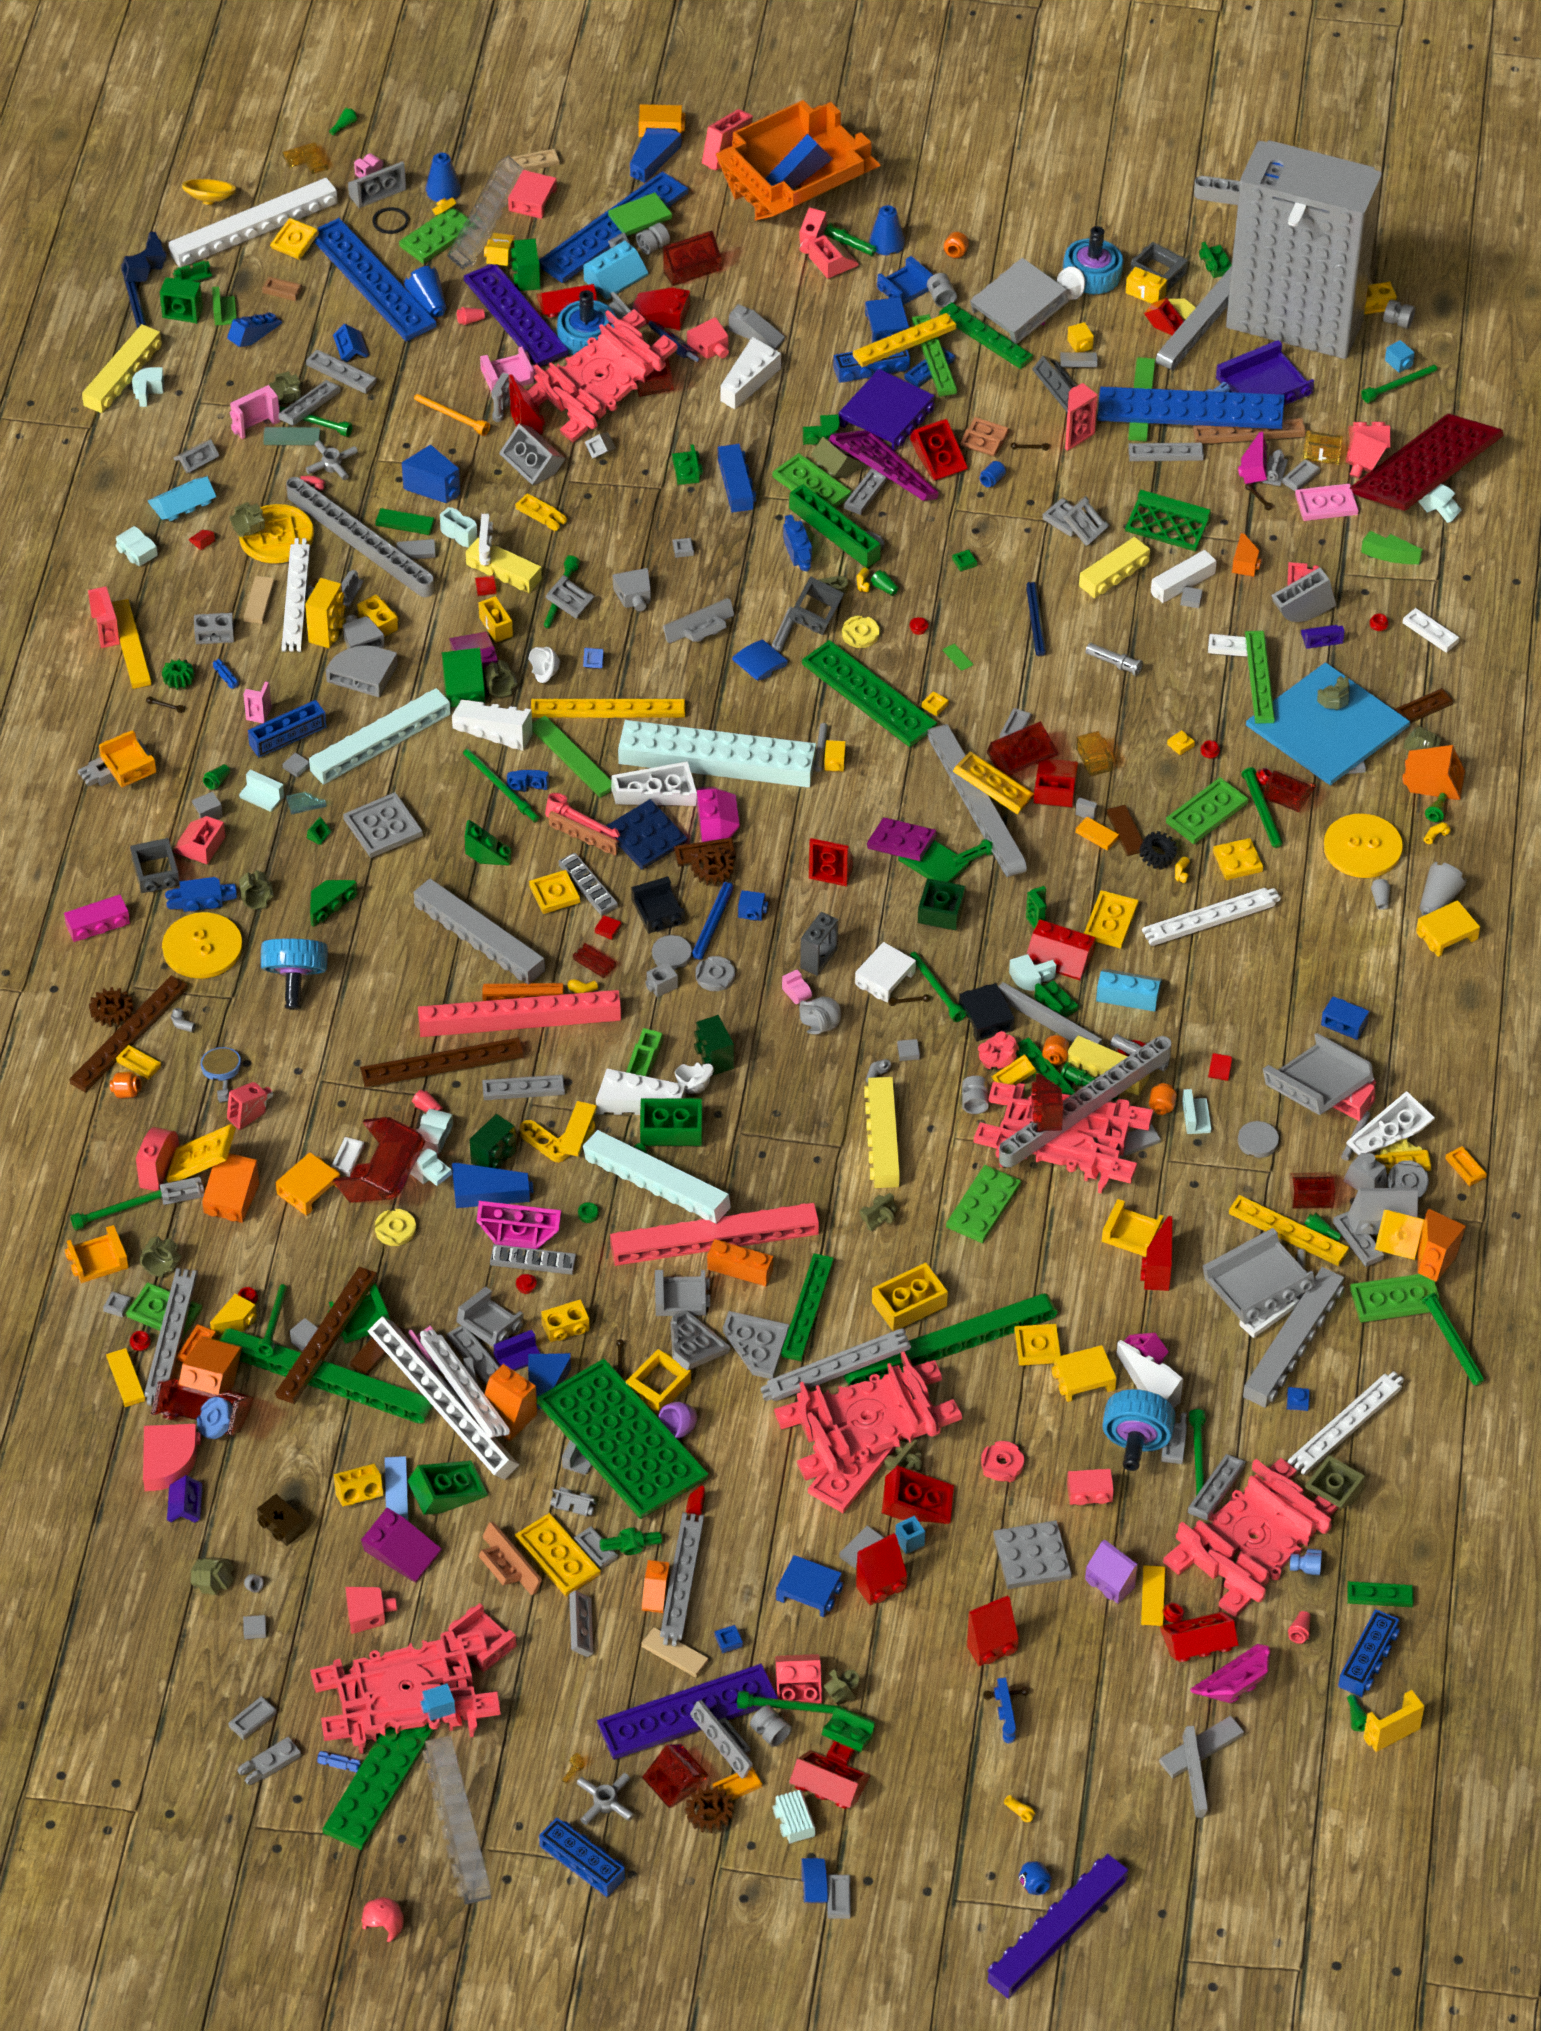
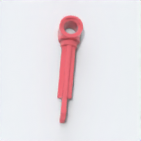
(558, 803)

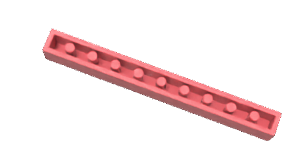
(519, 1013)
(698, 1235)

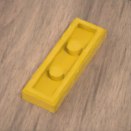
(577, 1128)
(125, 1377)
(1152, 1595)

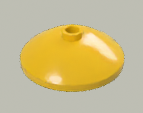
(208, 190)

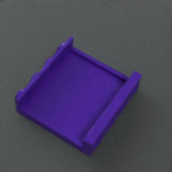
(1265, 372)
(887, 408)

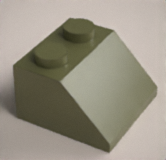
(835, 459)
(1336, 1482)

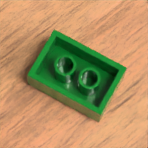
(671, 1122)

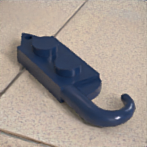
(683, 350)

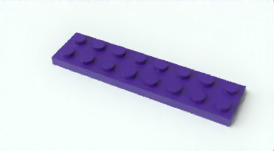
(515, 314)
(670, 1715)

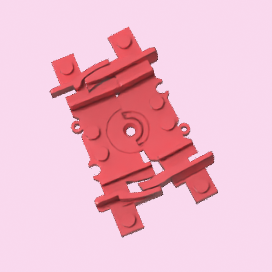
(617, 355)
(1075, 1145)
(896, 1407)
(1267, 1509)
(384, 1702)

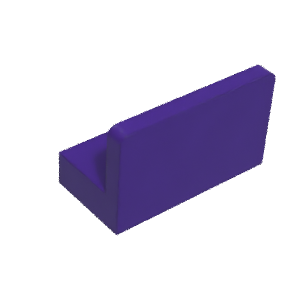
(1323, 636)
(515, 1350)
(184, 1499)

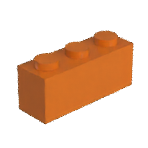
(740, 1262)

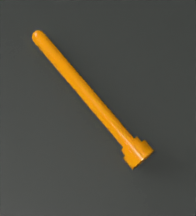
(481, 426)

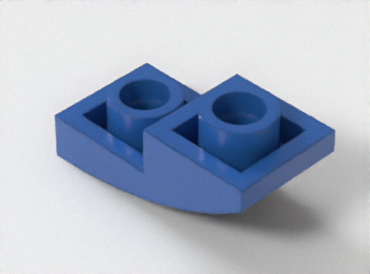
(522, 779)
(814, 1880)

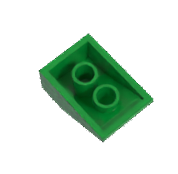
(463, 676)
(446, 1486)

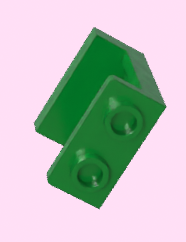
(365, 1317)

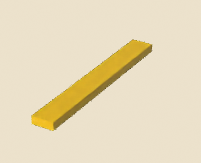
(608, 708)

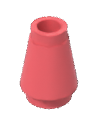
(469, 315)
(424, 1101)
(1300, 1628)

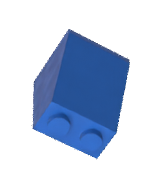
(431, 475)

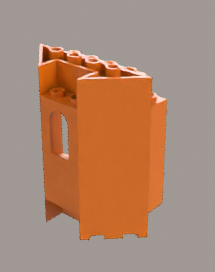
(769, 140)

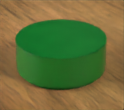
(588, 1212)

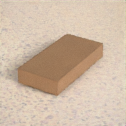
(282, 288)

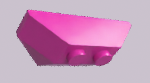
(716, 813)
(518, 1224)
(1236, 1676)

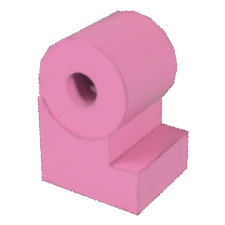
(368, 165)
(796, 987)

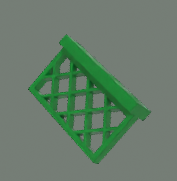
(1173, 509)

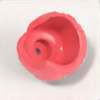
(383, 1913)

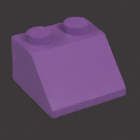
(1111, 1572)

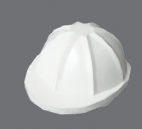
(1073, 281)
(544, 663)
(694, 1077)

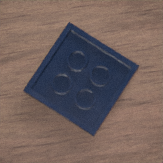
(647, 834)

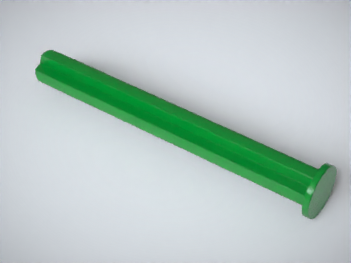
(1249, 775)
(1453, 1339)

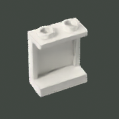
(884, 971)

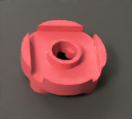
(989, 1051)
(1002, 1472)

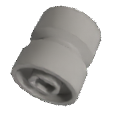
(654, 238)
(941, 289)
(1399, 314)
(975, 1094)
(773, 1729)

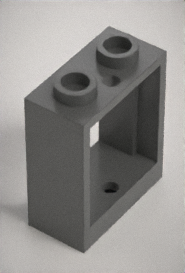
(1176, 263)
(822, 593)
(152, 851)
(819, 941)

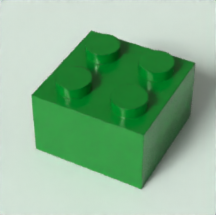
(526, 265)
(181, 300)

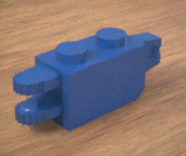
(797, 543)
(200, 894)

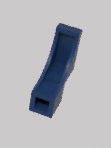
(138, 266)

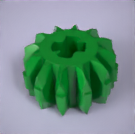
(178, 674)

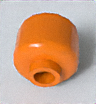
(956, 245)
(1056, 1049)
(125, 1084)
(1162, 1099)

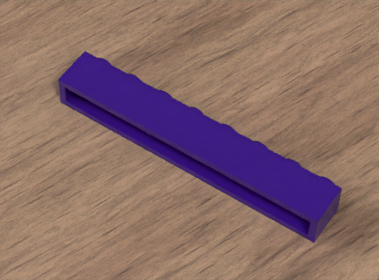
(1057, 1925)

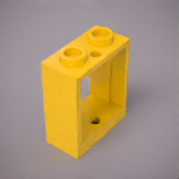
(648, 1396)

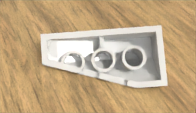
(1393, 1124)
(1149, 1375)

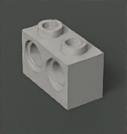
(214, 628)

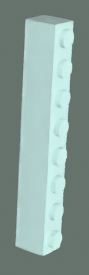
(379, 736)
(656, 1176)

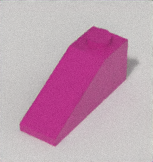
(1254, 461)

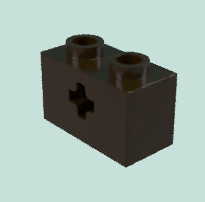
(281, 1520)

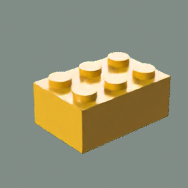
(325, 613)
(909, 1297)

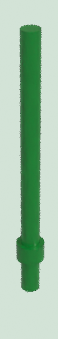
(522, 806)

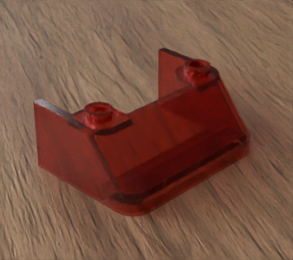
(389, 1166)
(178, 1401)

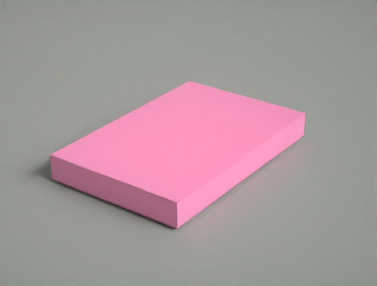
(1326, 502)

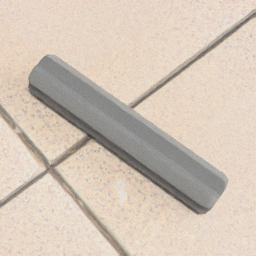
(783, 631)

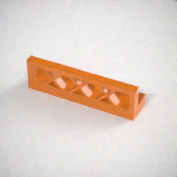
(523, 990)

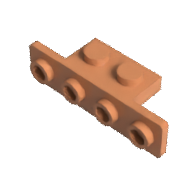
(583, 833)
(506, 1561)

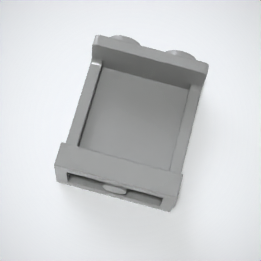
(681, 1294)
(488, 1319)

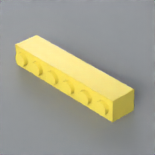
(122, 368)
(883, 1132)

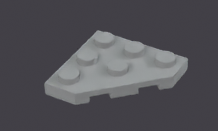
(694, 1342)
(756, 1342)

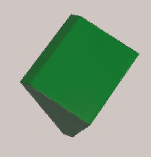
(318, 831)

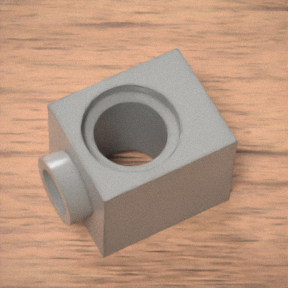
(661, 980)

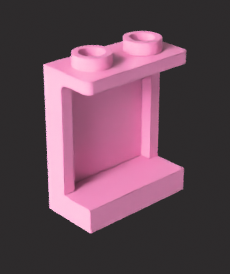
(518, 365)
(254, 409)

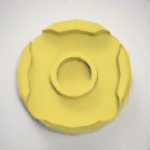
(860, 632)
(395, 1227)

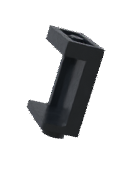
(657, 905)
(987, 1011)

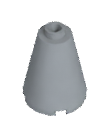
(1441, 887)

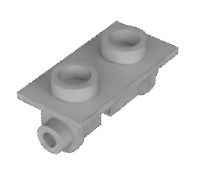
(1276, 468)
(350, 587)
(181, 1190)
(581, 1503)

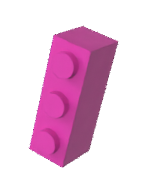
(97, 918)

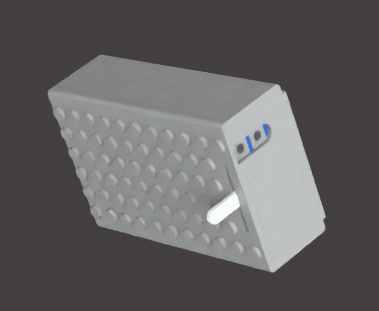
(1303, 248)

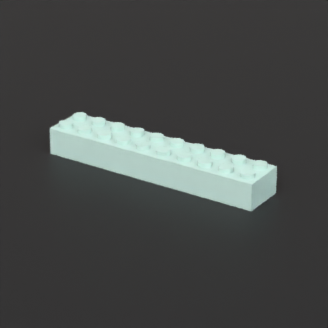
(718, 753)

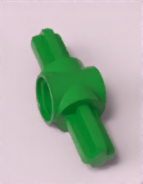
(630, 1541)

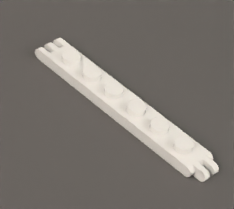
(296, 595)
(1210, 916)
(463, 1384)
(1346, 1422)

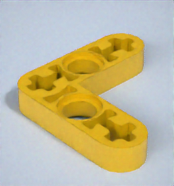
(553, 1145)

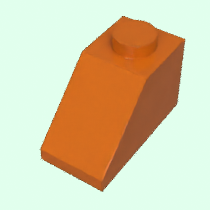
(1246, 557)
(655, 1586)

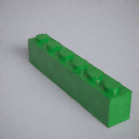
(834, 526)

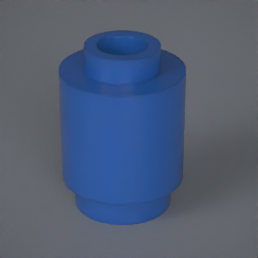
(992, 473)

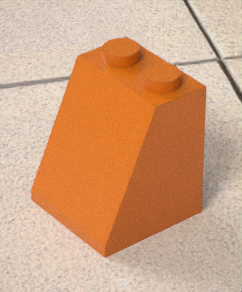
(1434, 772)
(231, 1188)
(1438, 1244)
(211, 1366)
(512, 1399)

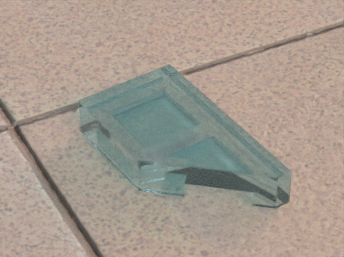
(303, 802)

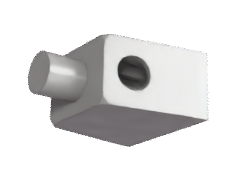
(633, 588)
(362, 633)
(1366, 1173)

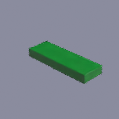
(404, 521)
(1379, 1594)

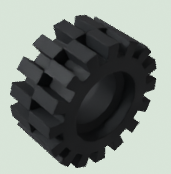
(1161, 841)

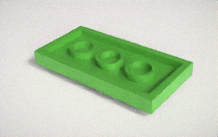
(434, 235)
(802, 471)
(1206, 810)
(983, 1204)
(1392, 1297)

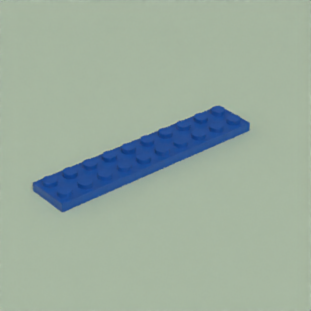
(593, 239)
(373, 280)
(1190, 407)

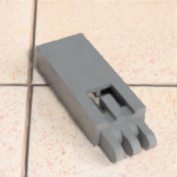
(92, 772)

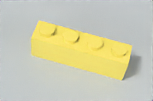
(506, 567)
(1114, 567)
(1097, 1060)

